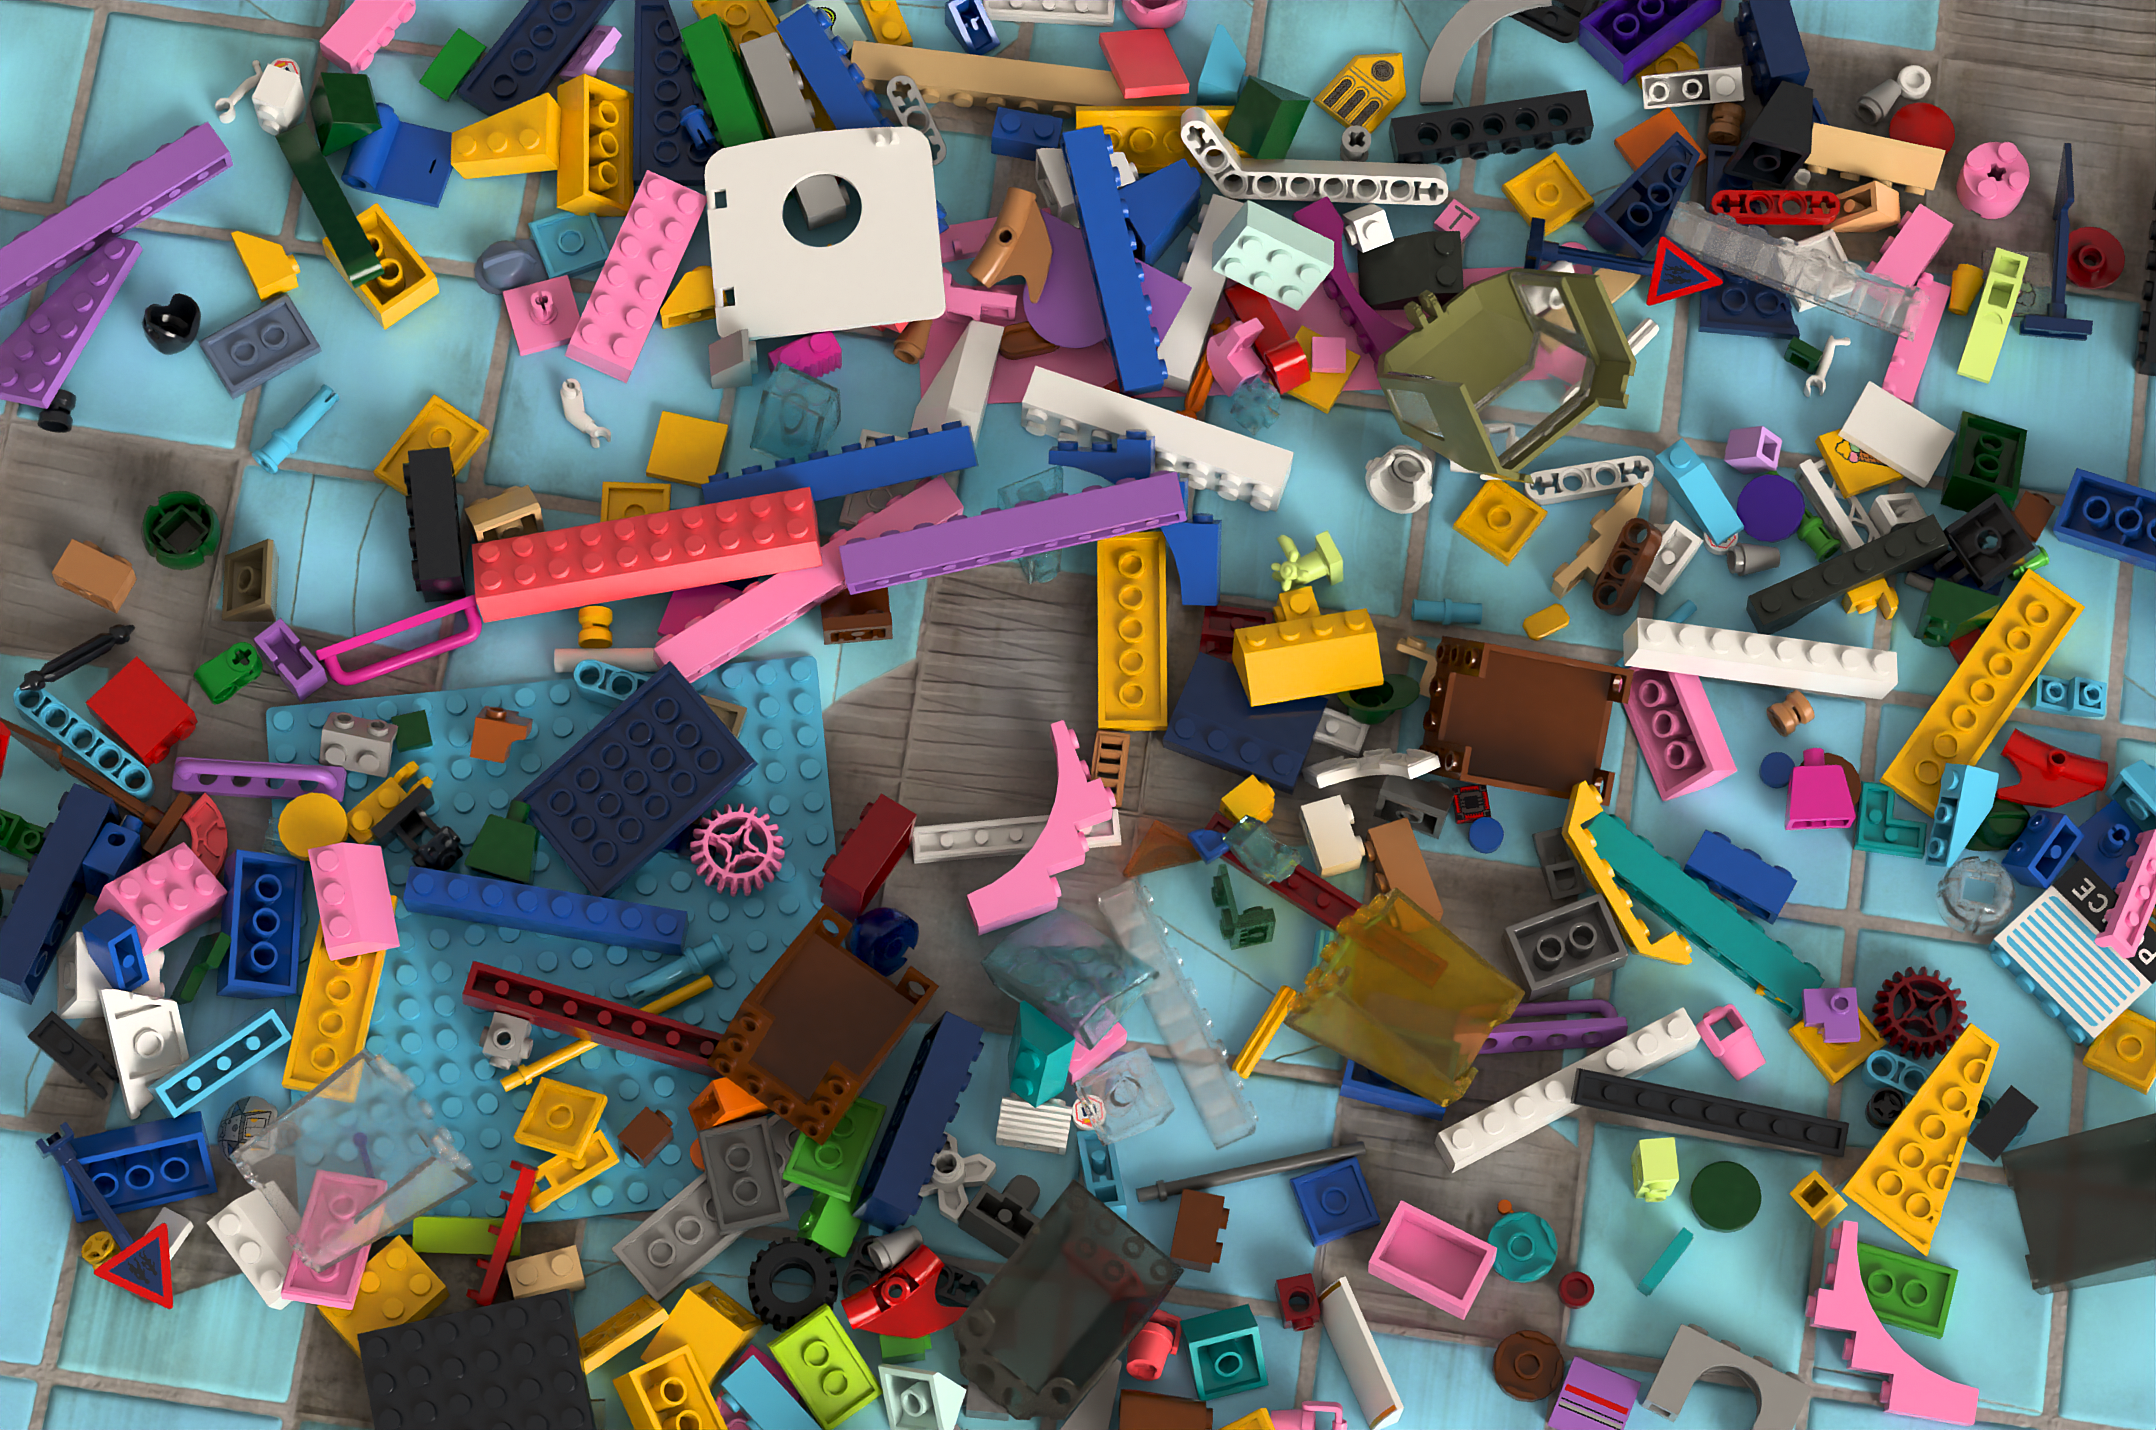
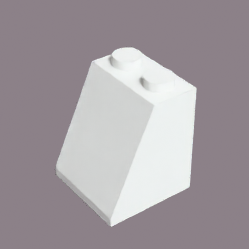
(1055, 185)
(80, 979)

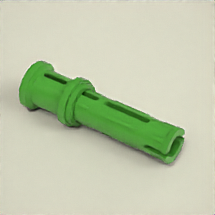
(1816, 534)

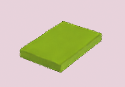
(825, 1368)

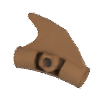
(1026, 253)

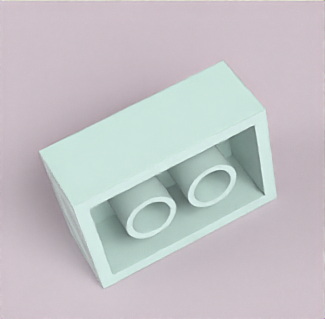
(1272, 255)

